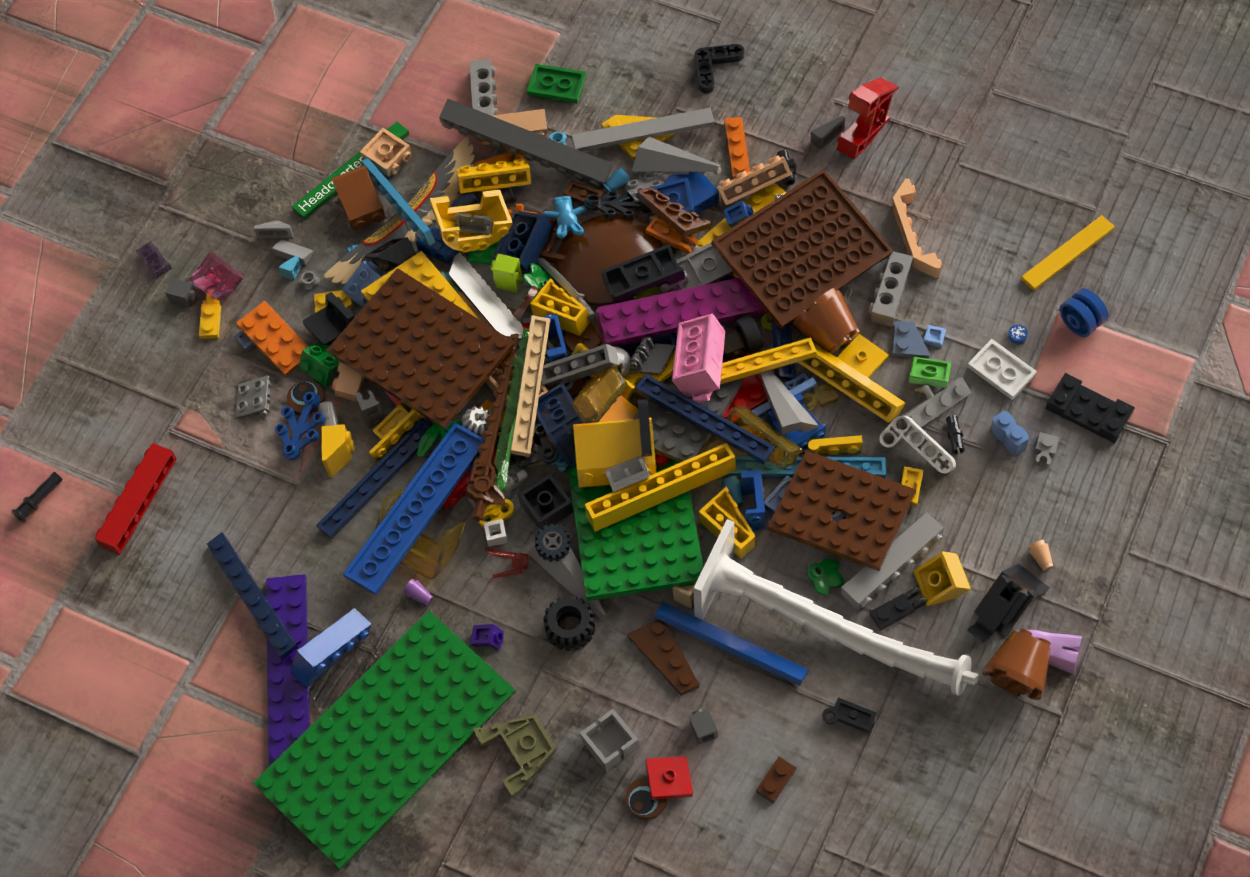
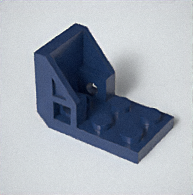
(557, 419)

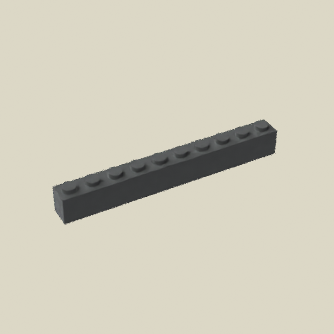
(525, 143)

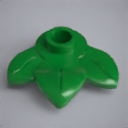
(537, 277)
(828, 575)

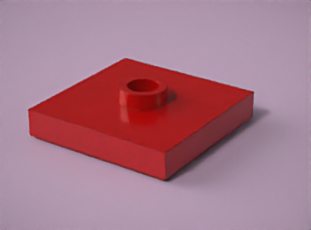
(668, 778)

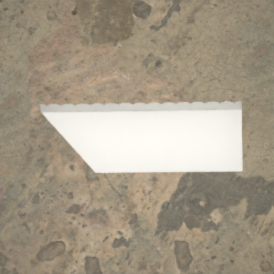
(484, 298)

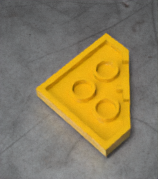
(630, 148)

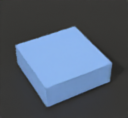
(934, 336)

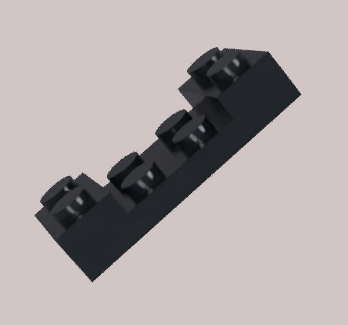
(642, 273)
(1089, 408)

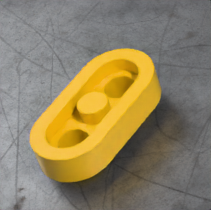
(495, 512)

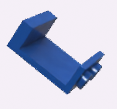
(555, 331)

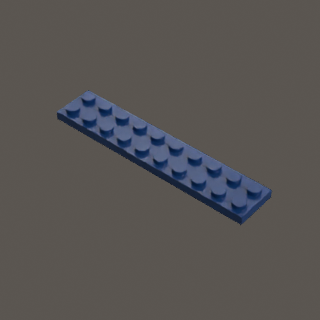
(414, 509)

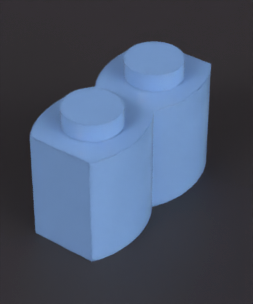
(1012, 435)

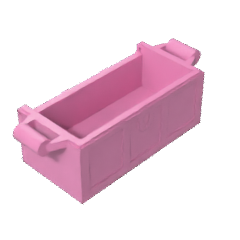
(699, 357)

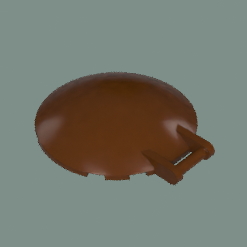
(599, 248)

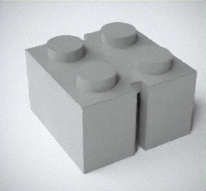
(611, 741)

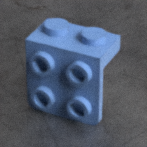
(364, 276)

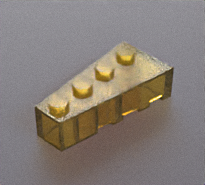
(599, 394)
(785, 450)

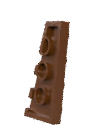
(662, 650)

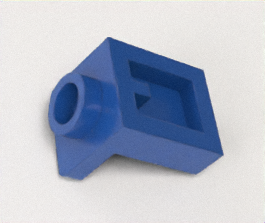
(737, 213)

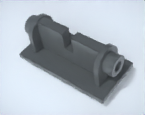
(479, 225)

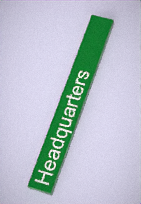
(326, 190)

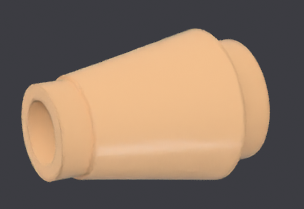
(1041, 554)

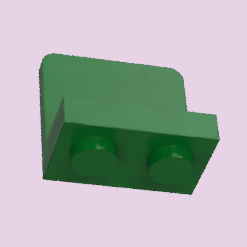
(318, 363)

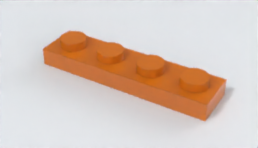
(736, 145)

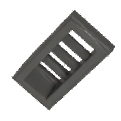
(826, 132)

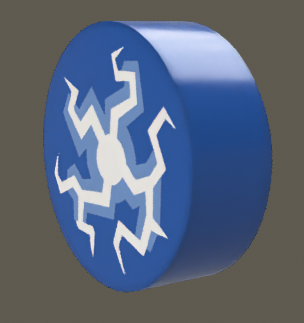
(1017, 334)

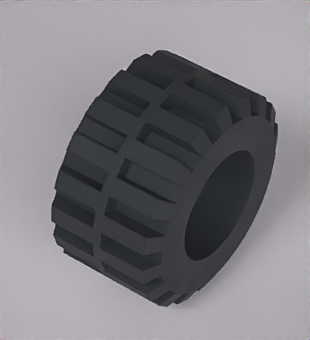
(566, 608)

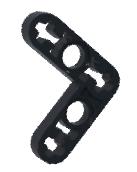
(710, 59)
(644, 428)

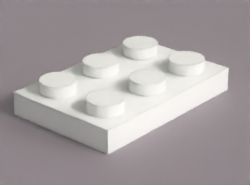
(1001, 369)

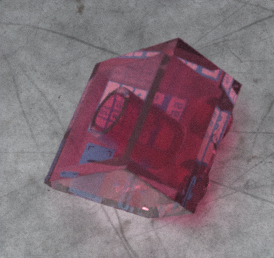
(216, 276)

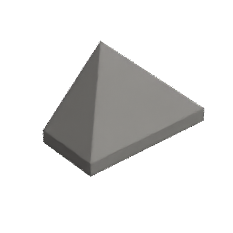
(273, 229)

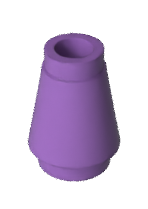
(417, 592)

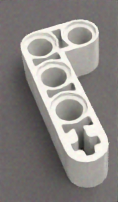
(920, 447)

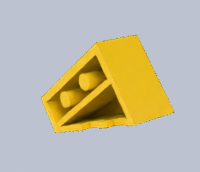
(553, 301)
(716, 513)

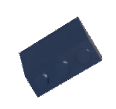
(525, 238)

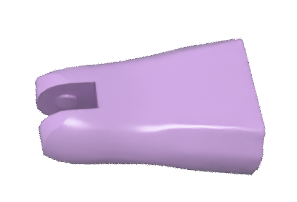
(1063, 649)

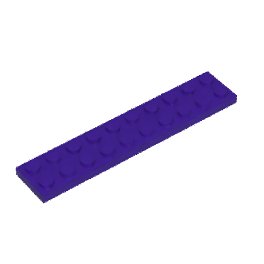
(286, 694)

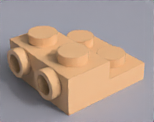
(387, 152)

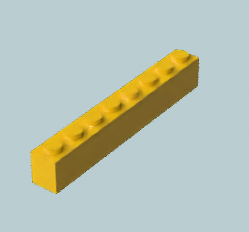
(660, 487)

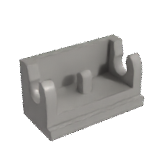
(627, 473)

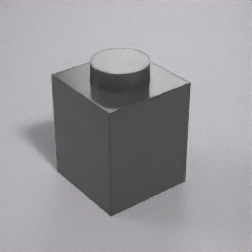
(181, 292)
(703, 726)

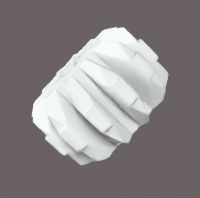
(475, 420)

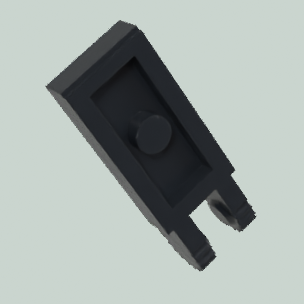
(896, 609)

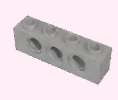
(483, 86)
(883, 313)
(579, 365)

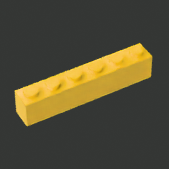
(854, 384)

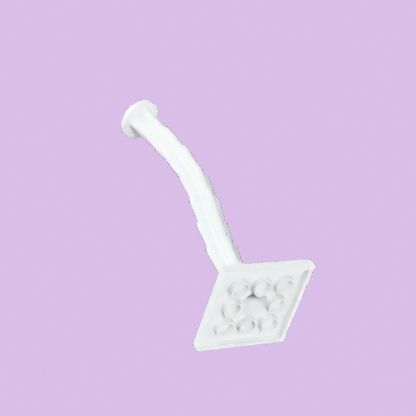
(730, 577)

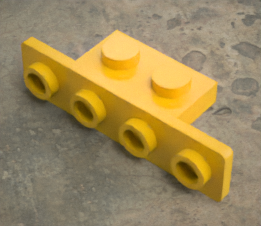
(392, 429)

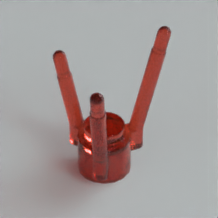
(519, 561)

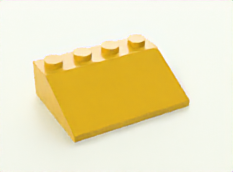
(607, 445)

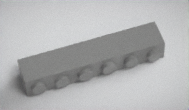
(901, 556)

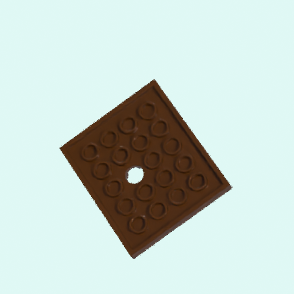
(871, 506)

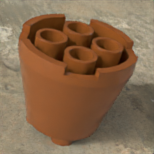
(828, 322)
(1020, 664)

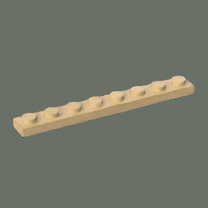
(530, 386)

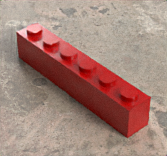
(135, 498)

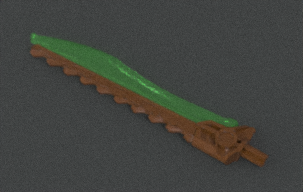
(482, 478)

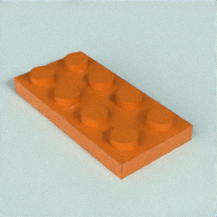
(273, 337)

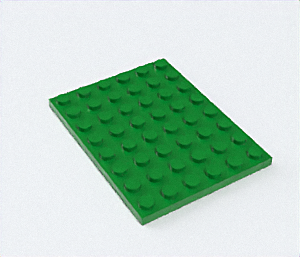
(640, 552)

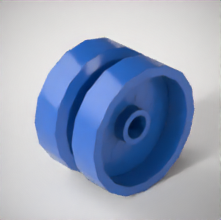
(1083, 312)

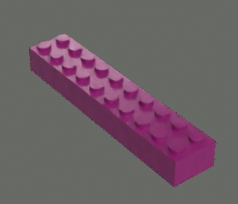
(661, 314)

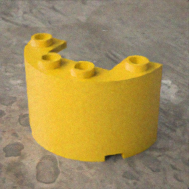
(491, 205)

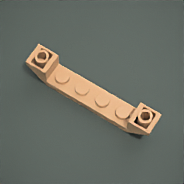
(925, 263)

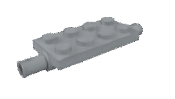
(700, 268)

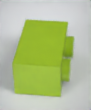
(507, 273)

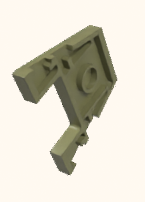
(527, 744)

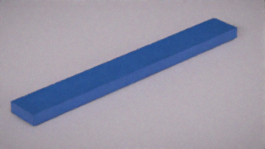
(731, 643)

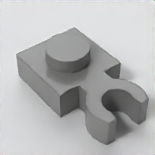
(1046, 447)

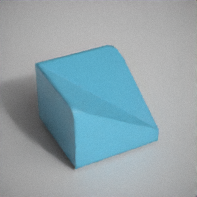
(290, 268)

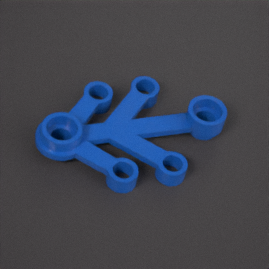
(311, 401)

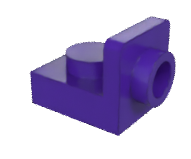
(487, 636)

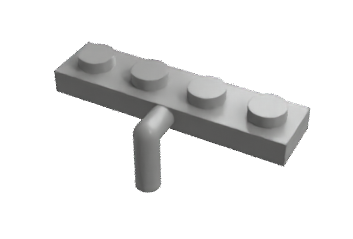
(938, 402)

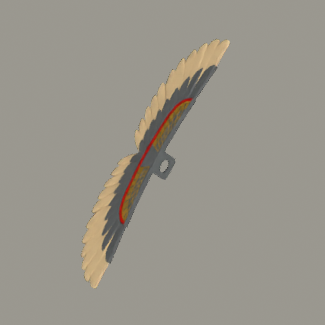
(440, 184)

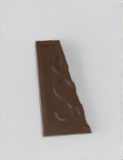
(672, 213)

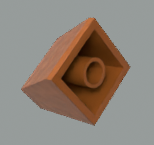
(358, 198)

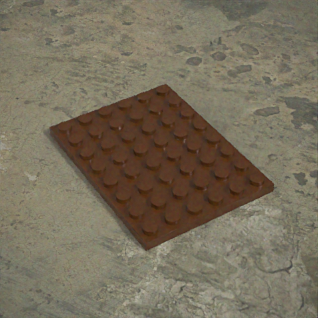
(801, 247)
(421, 348)

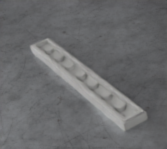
(643, 129)

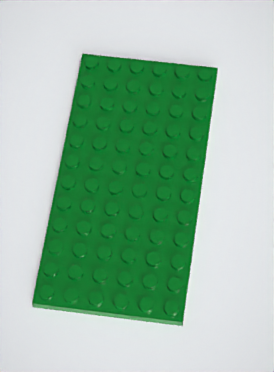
(383, 739)

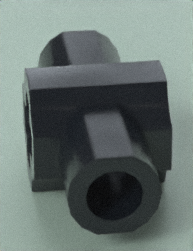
(790, 180)

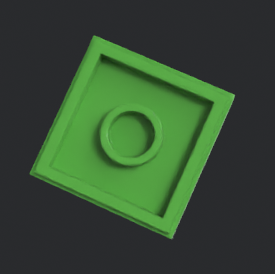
(930, 372)

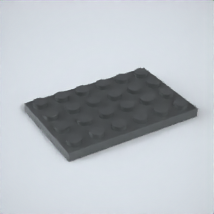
(679, 438)

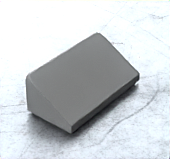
(288, 250)

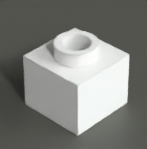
(493, 528)

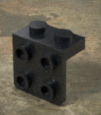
(329, 321)

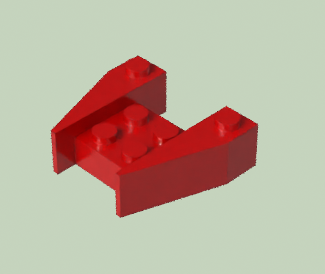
(872, 103)

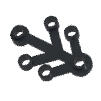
(619, 204)
(540, 451)

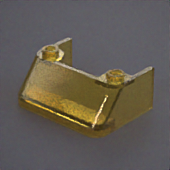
(426, 555)

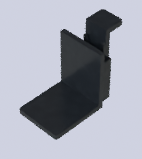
(1006, 602)

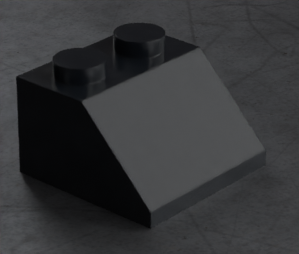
(393, 252)

